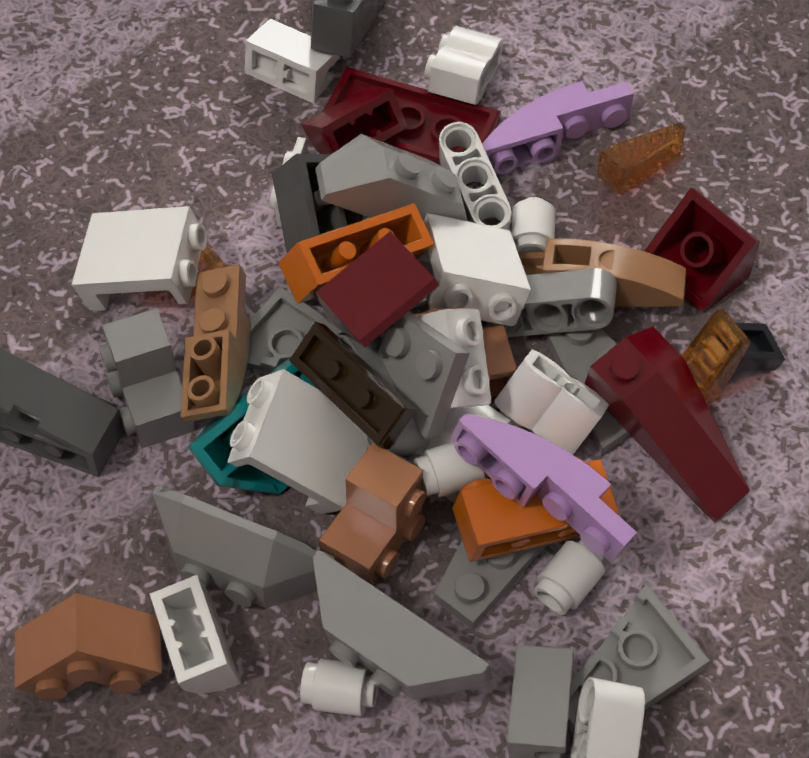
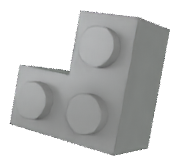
(144, 372)

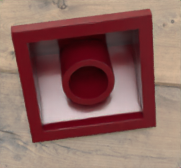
(709, 246)
(375, 290)

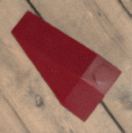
(667, 415)

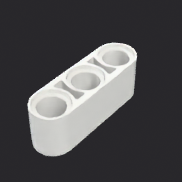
(474, 166)
(608, 720)

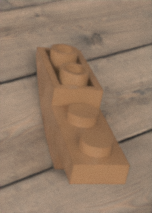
(640, 276)
(219, 346)

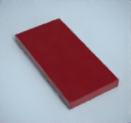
(423, 111)

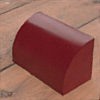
(368, 112)

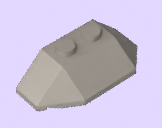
(381, 178)
(233, 552)
(391, 639)

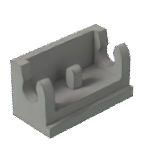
(540, 702)

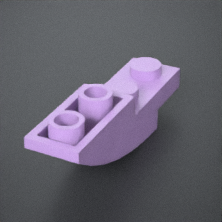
(569, 112)
(531, 466)

